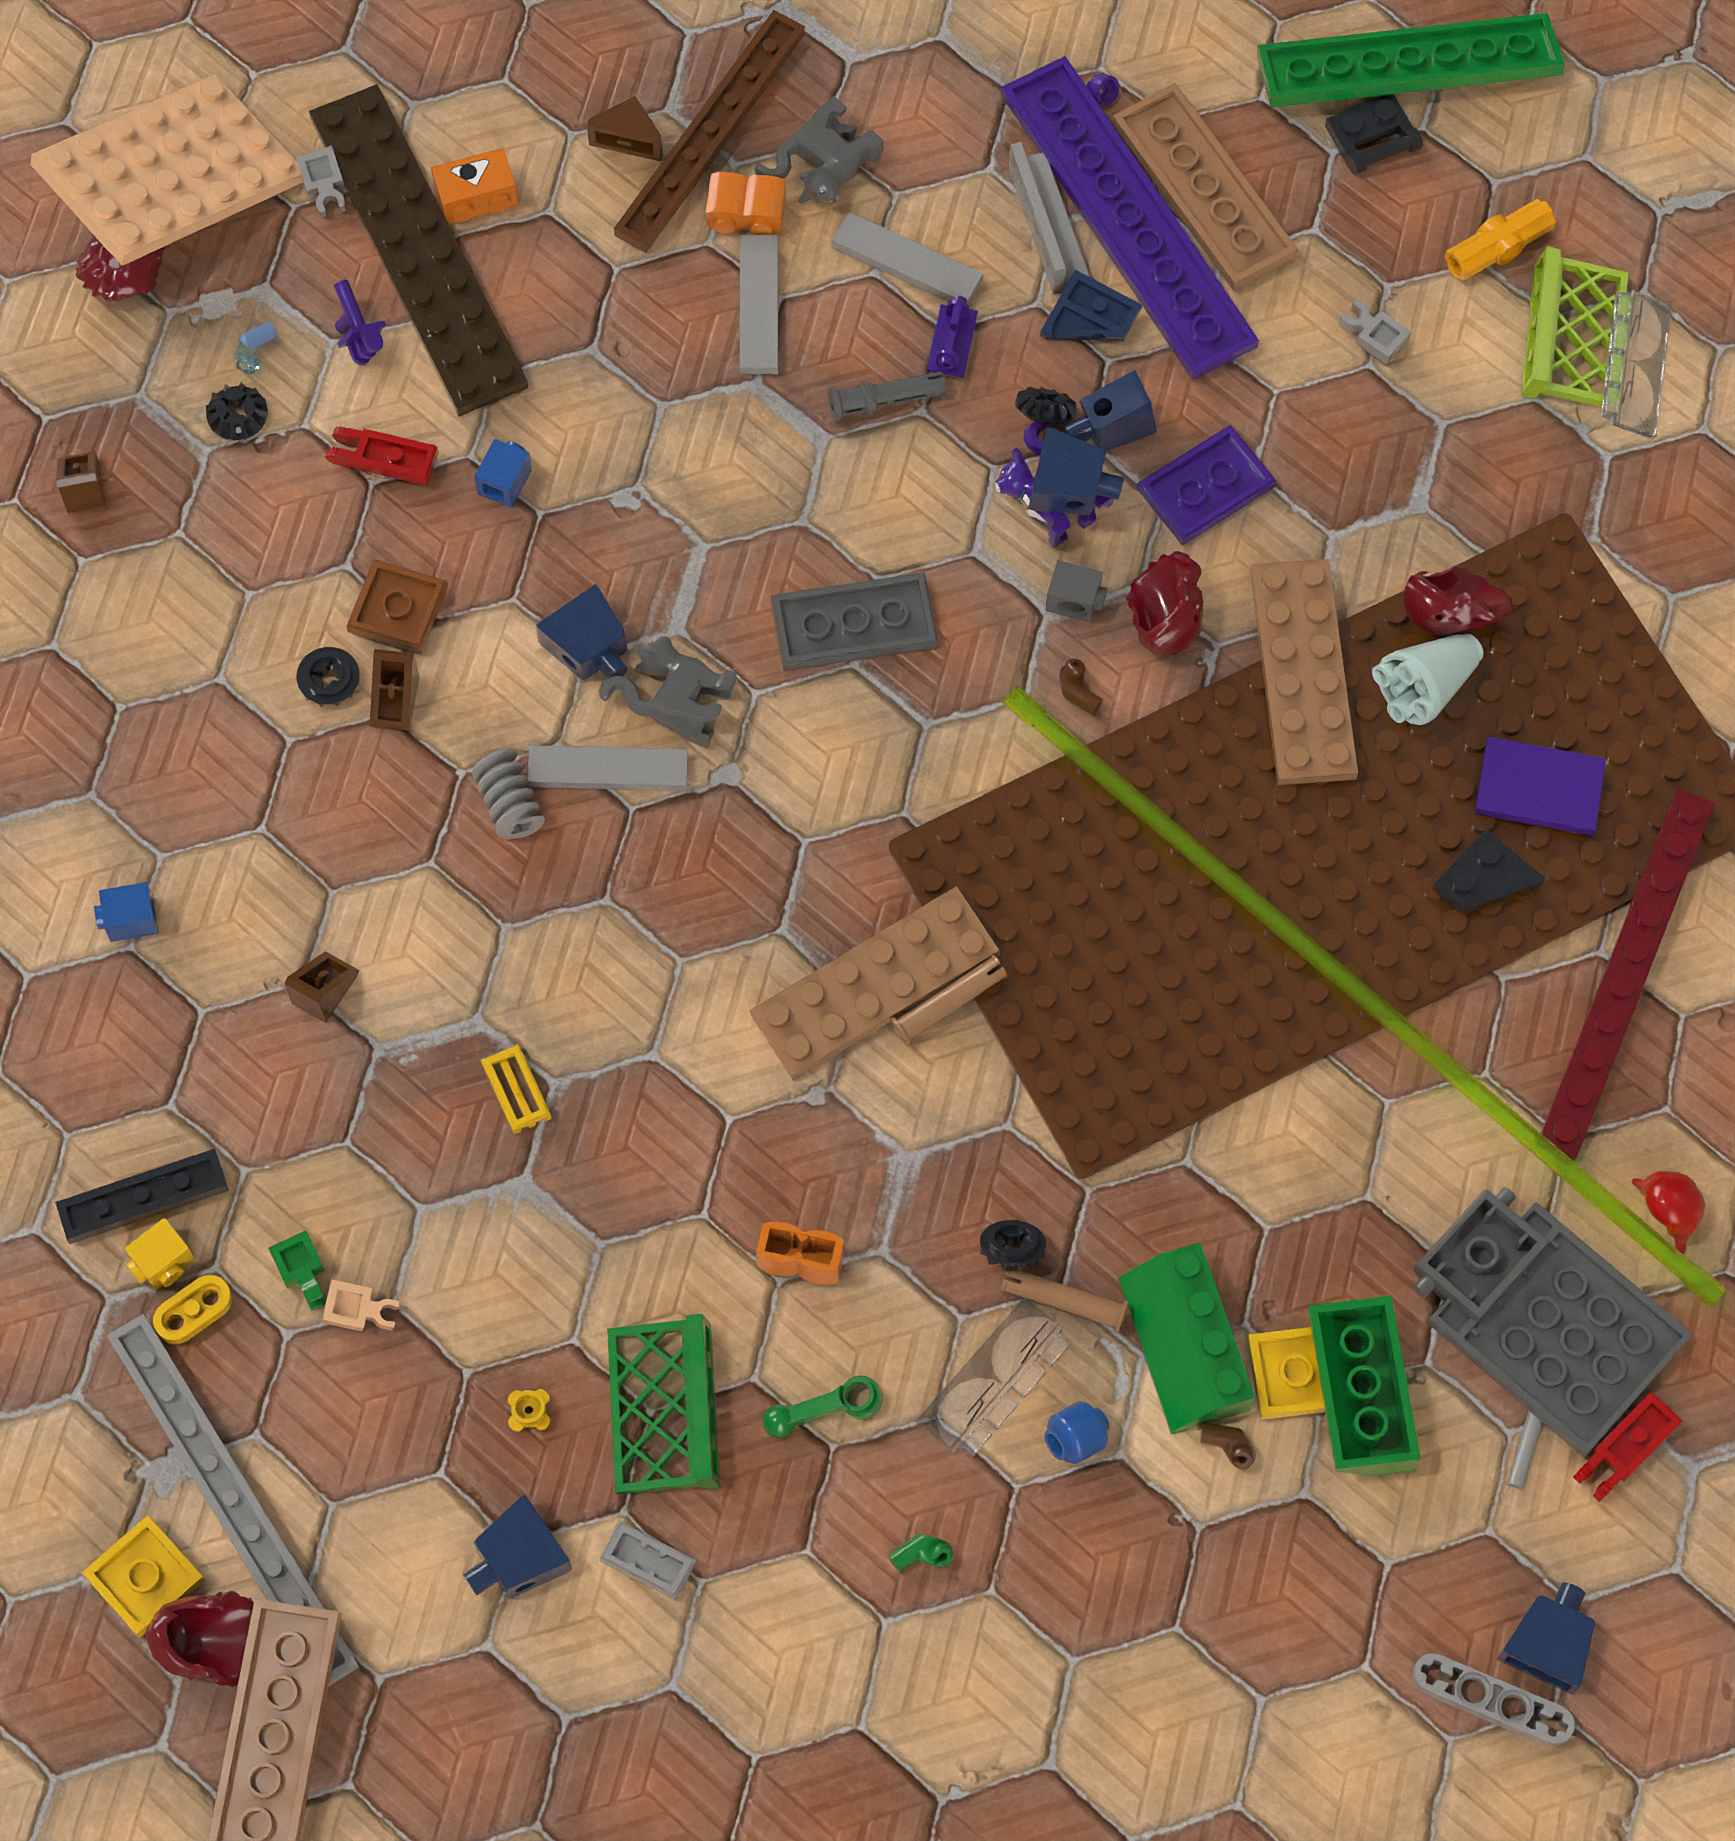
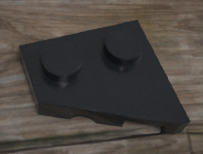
(1485, 875)

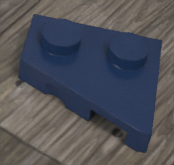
(1090, 312)

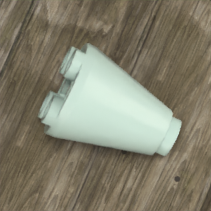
(1426, 676)

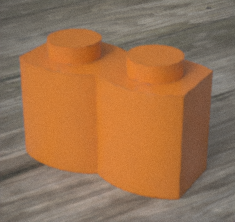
(746, 203)
(810, 1254)

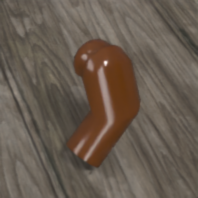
(1074, 687)
(1232, 1441)

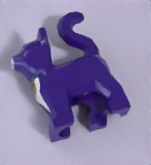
(1018, 483)

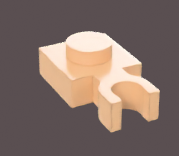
(351, 1305)

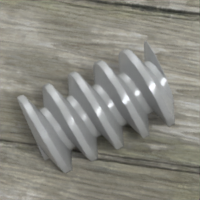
(506, 795)

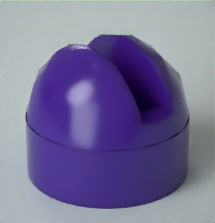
(1106, 83)

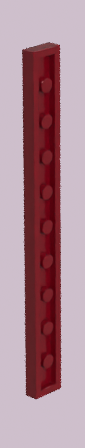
(1626, 972)

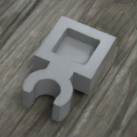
(321, 176)
(1377, 334)

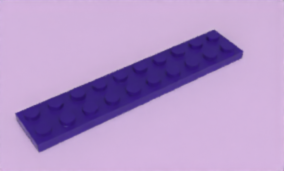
(1129, 218)

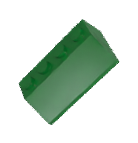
(1186, 1339)
(1364, 1387)

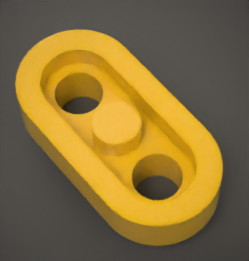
(190, 1307)

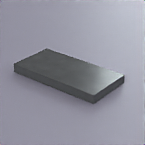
(854, 621)

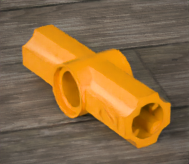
(1500, 239)

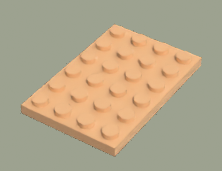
(167, 169)

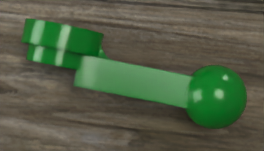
(781, 1420)

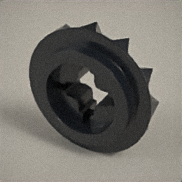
(1045, 405)
(236, 426)
(318, 664)
(1013, 1234)

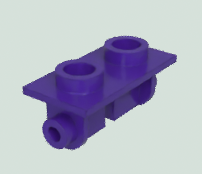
(952, 338)

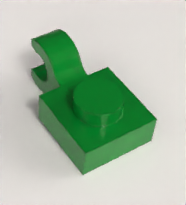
(299, 1264)

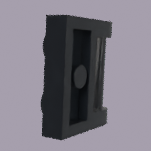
(1370, 124)

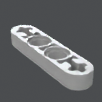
(1494, 1693)

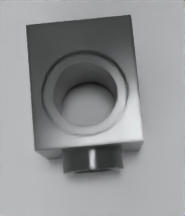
(1075, 591)

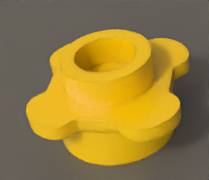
(520, 1401)

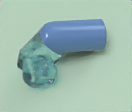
(248, 344)

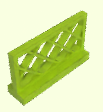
(1545, 317)

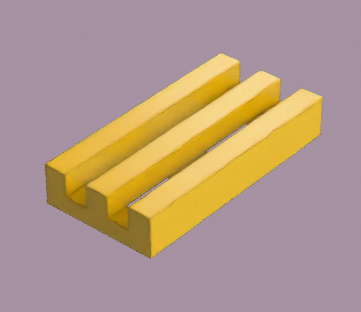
(529, 1119)

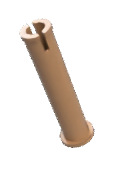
(948, 1000)
(1065, 1298)

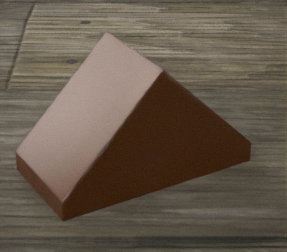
(626, 130)
(80, 482)
(393, 689)
(320, 985)

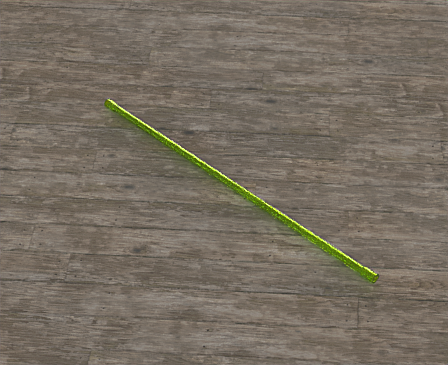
(1690, 1274)

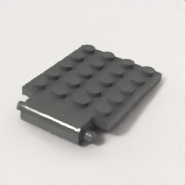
(1546, 1317)

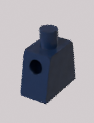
(1115, 414)
(1071, 476)
(585, 636)
(517, 1553)
(1552, 1640)

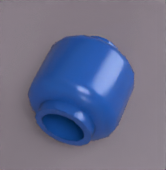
(1077, 1432)

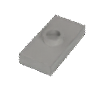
(648, 1560)

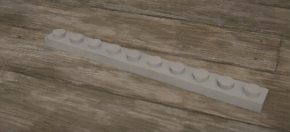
(217, 1474)

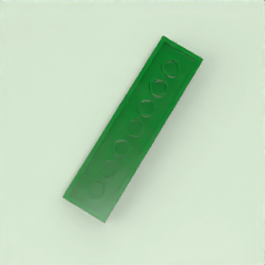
(1409, 60)

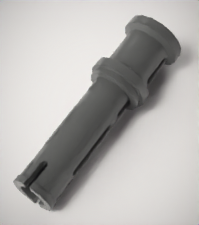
(870, 396)

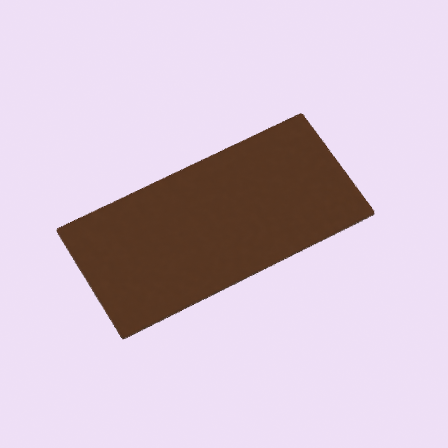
(1163, 999)

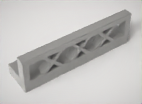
(1046, 217)

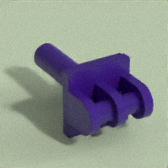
(360, 338)

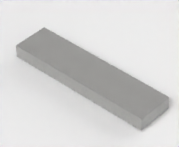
(906, 259)
(758, 304)
(607, 768)

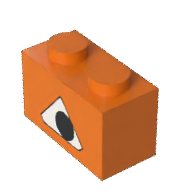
(474, 186)

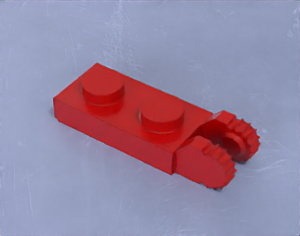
(384, 454)
(1630, 1443)

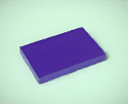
(1206, 485)
(1540, 786)

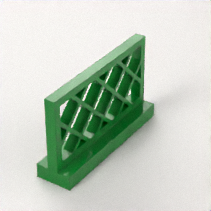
(698, 1396)

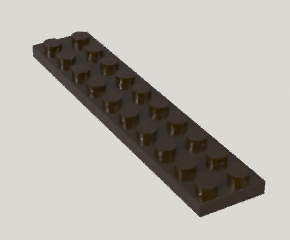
(419, 251)

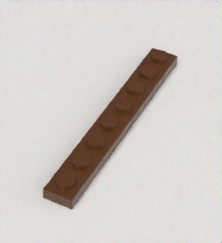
(709, 131)

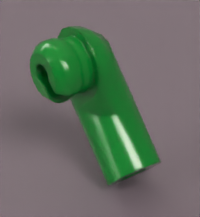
(922, 1549)

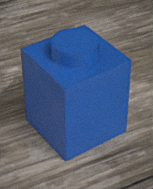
(503, 472)
(126, 912)

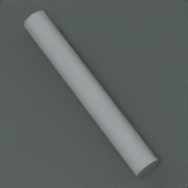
(1524, 1452)

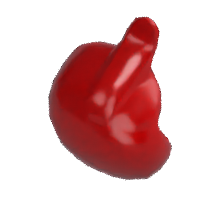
(1674, 1203)

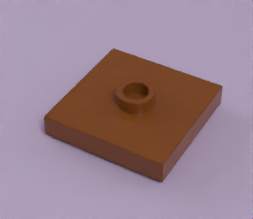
(397, 606)

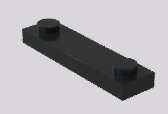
(141, 1196)

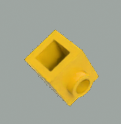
(158, 1256)

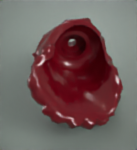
(112, 280)
(1454, 602)
(1167, 604)
(202, 1636)

